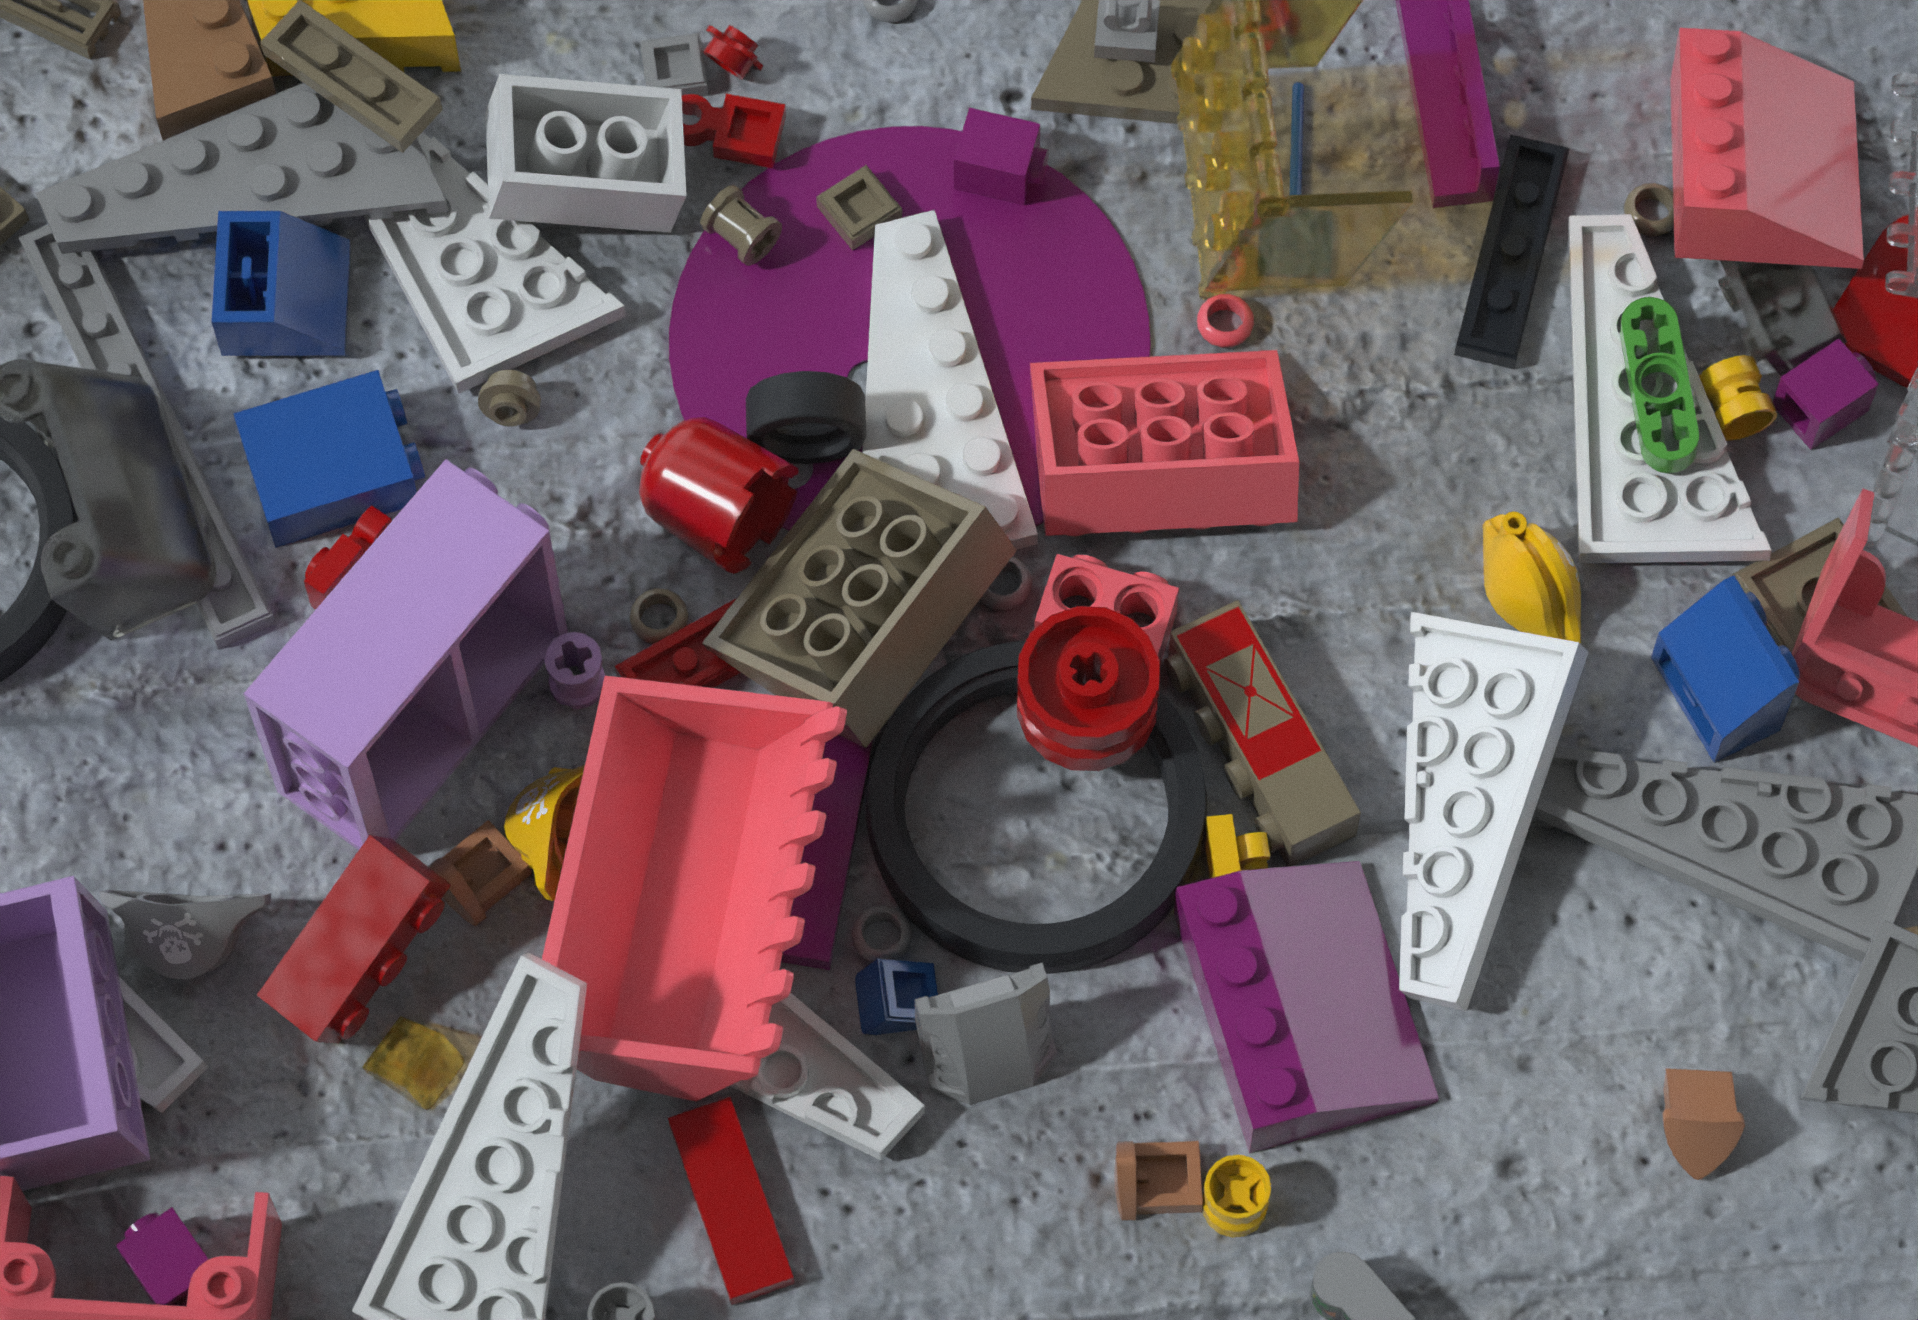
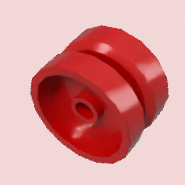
(1088, 688)

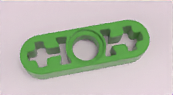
(1650, 409)

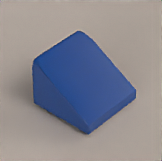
(888, 994)

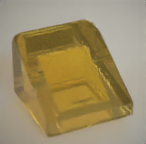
(415, 1062)

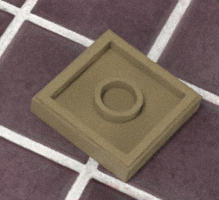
(1790, 579)

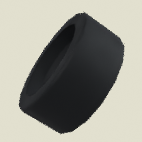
(806, 416)

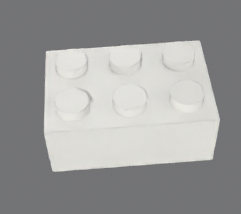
(585, 153)

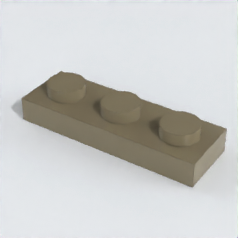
(351, 76)

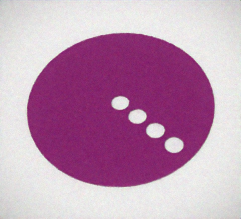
(1032, 276)

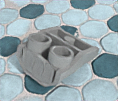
(987, 1036)

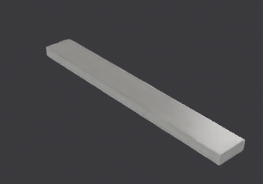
(107, 342)

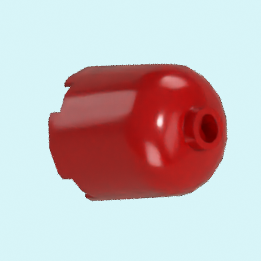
(715, 490)

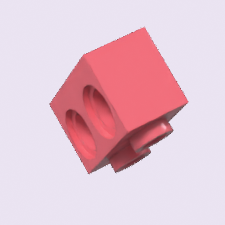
(1114, 590)

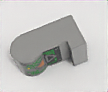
(1351, 1290)

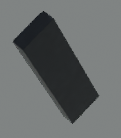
(1511, 252)

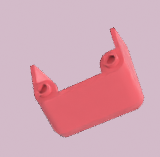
(1852, 650)
(217, 1290)

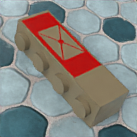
(1262, 734)

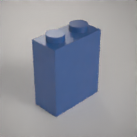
(329, 456)

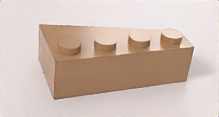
(202, 62)

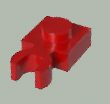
(741, 130)
(332, 564)

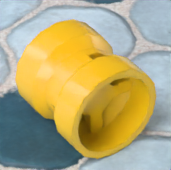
(1737, 397)
(1243, 1185)

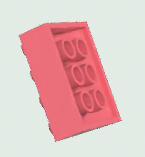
(1762, 155)
(1164, 443)

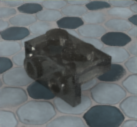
(1783, 309)

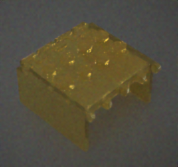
(1242, 220)

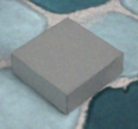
(675, 63)

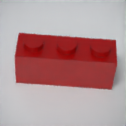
(355, 941)

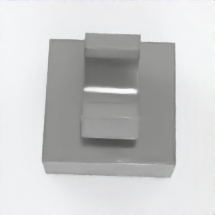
(1127, 30)

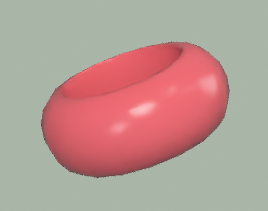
(1227, 338)

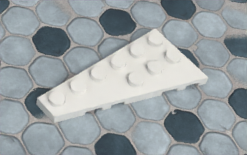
(485, 285)
(927, 380)
(1622, 502)
(1475, 768)
(488, 1193)

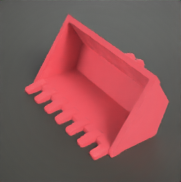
(688, 879)

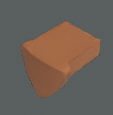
(480, 872)
(1701, 1118)
(1157, 1178)

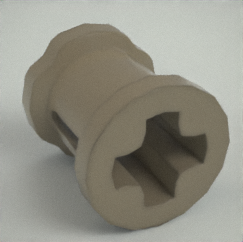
(741, 225)

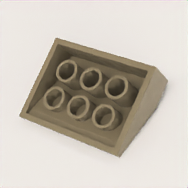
(863, 592)

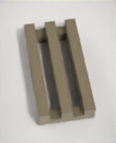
(58, 33)

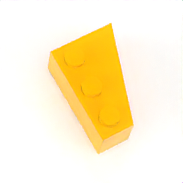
(398, 30)

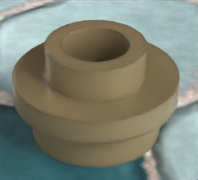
(509, 398)

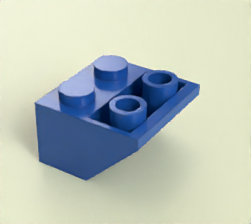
(279, 286)
(1727, 670)

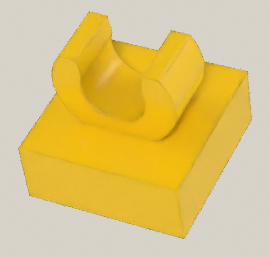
(1230, 853)

